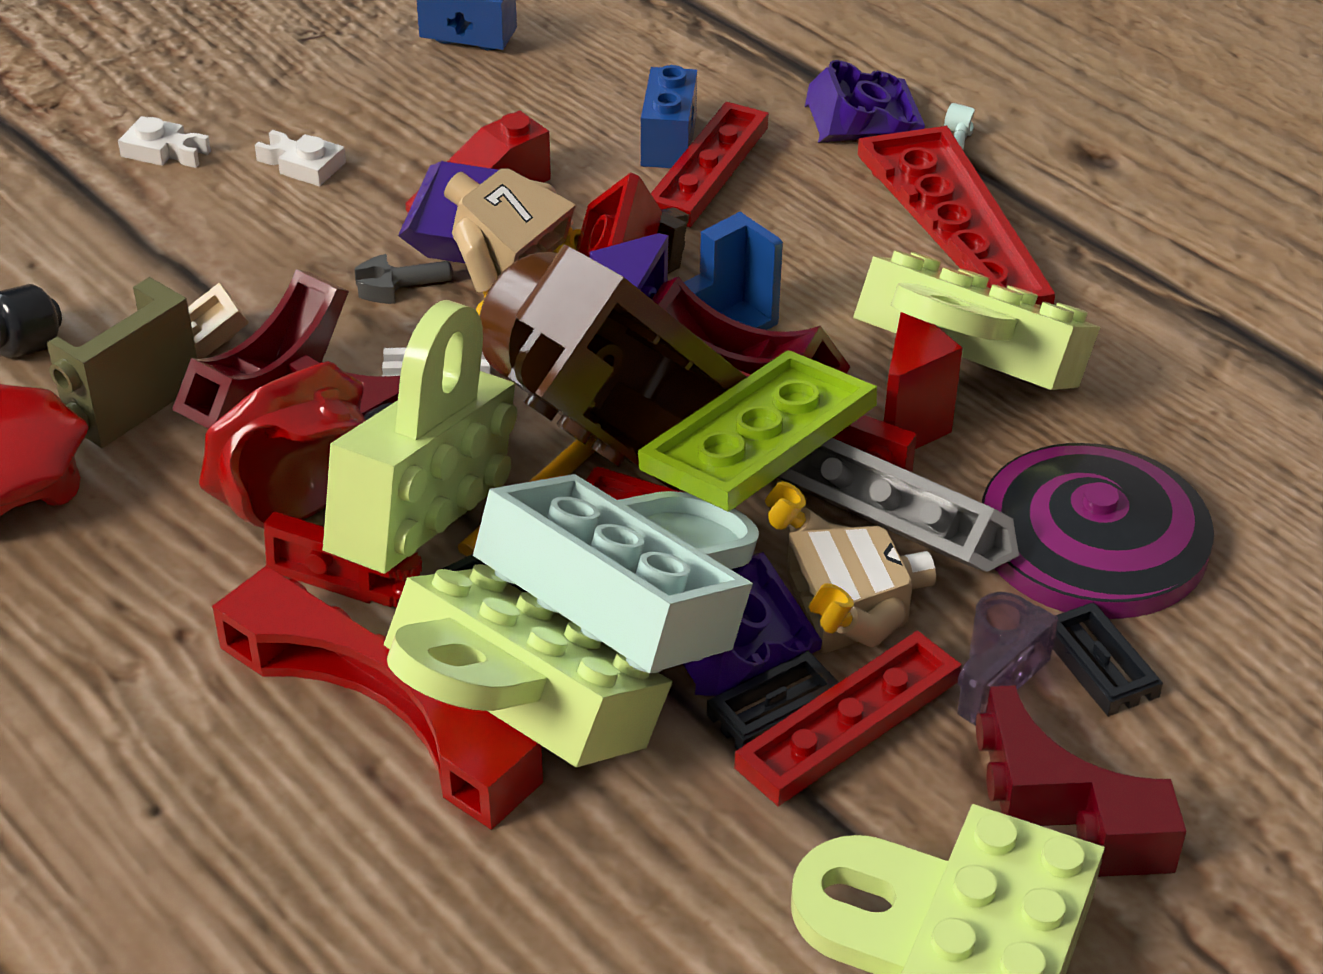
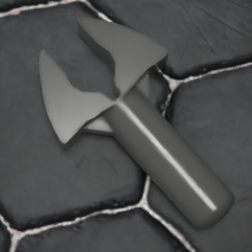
(379, 280)

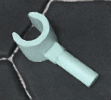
(959, 121)

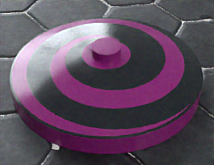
(1101, 529)

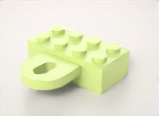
(992, 324)
(425, 454)
(501, 652)
(998, 906)

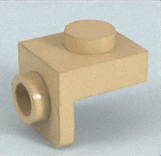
(215, 320)

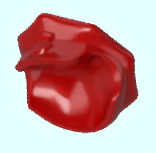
(277, 442)
(37, 447)

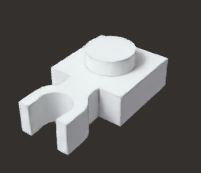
(160, 140)
(306, 159)

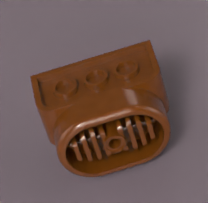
(597, 353)

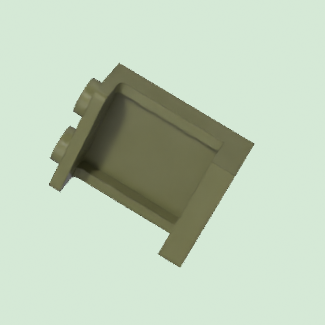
(129, 367)

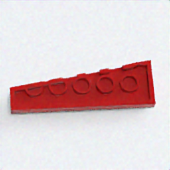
(953, 205)

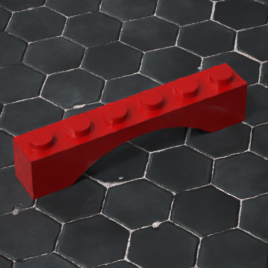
(291, 633)

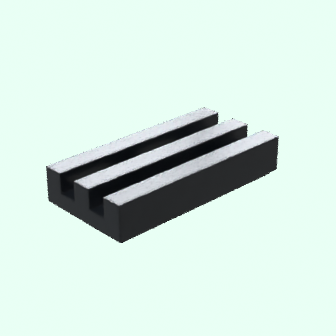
(1092, 664)
(778, 702)

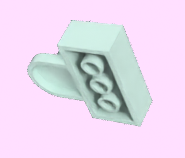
(628, 571)

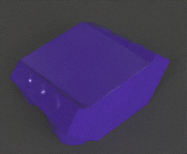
(860, 104)
(432, 215)
(768, 635)

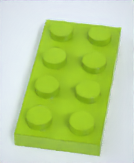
(757, 429)

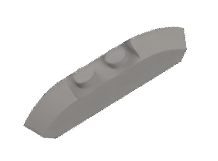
(906, 505)

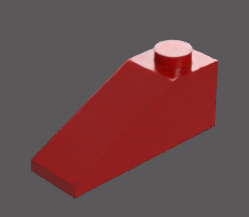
(508, 143)

